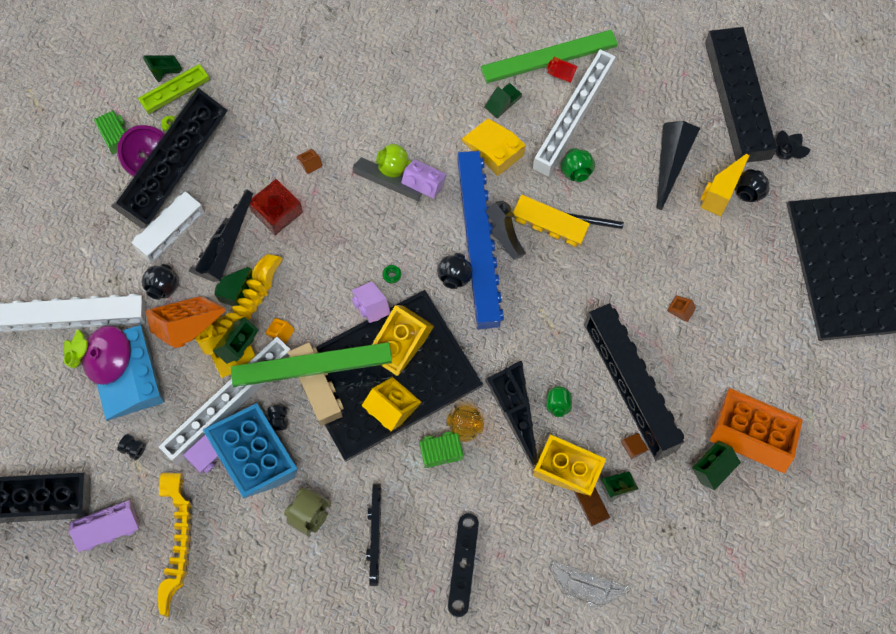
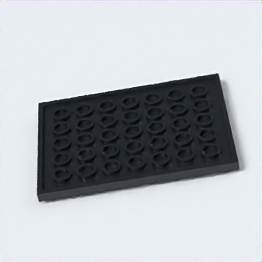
(848, 262)
(434, 375)

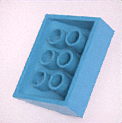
(138, 385)
(251, 451)

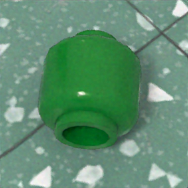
(559, 401)

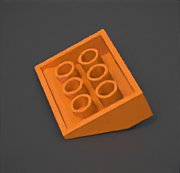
(182, 320)
(757, 430)

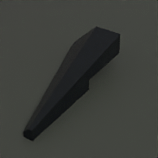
(676, 145)
(217, 253)
(511, 396)

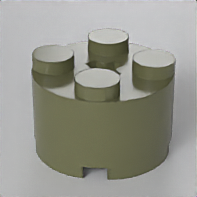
(307, 511)

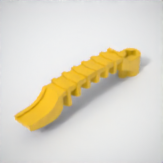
(259, 286)
(172, 486)

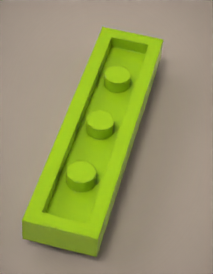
(173, 89)

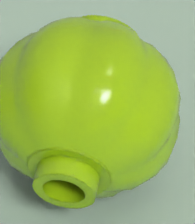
(392, 160)

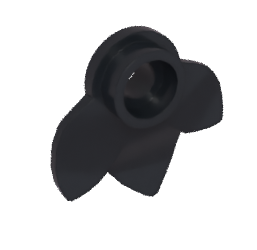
(792, 145)

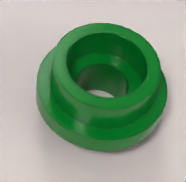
(391, 269)

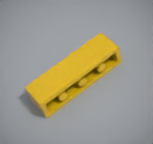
(550, 220)

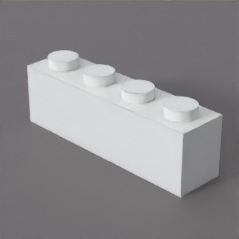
(167, 227)

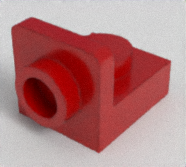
(561, 69)

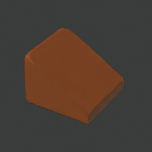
(309, 161)
(682, 308)
(634, 445)

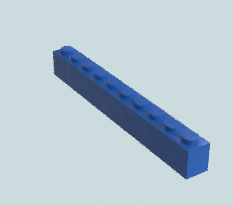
(478, 240)

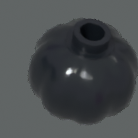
(752, 186)
(454, 271)
(159, 280)

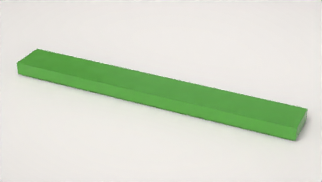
(541, 58)
(311, 364)

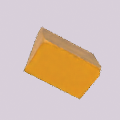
(280, 329)

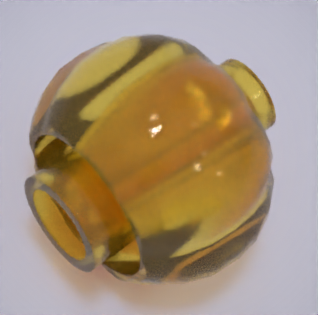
(466, 422)

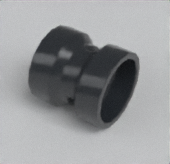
(277, 418)
(131, 447)

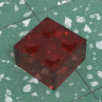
(275, 207)

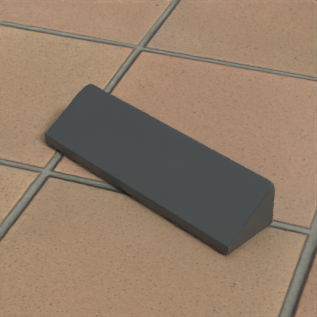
(371, 172)

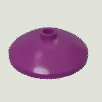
(133, 142)
(106, 355)

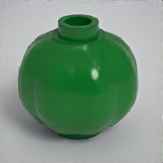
(579, 163)

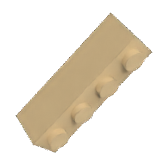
(319, 391)

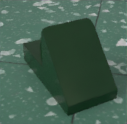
(162, 64)
(502, 100)
(618, 485)

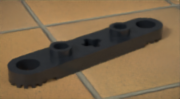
(373, 552)
(462, 579)

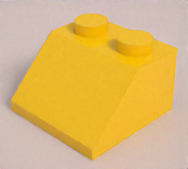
(391, 403)

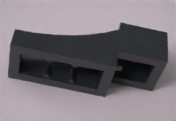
(501, 215)

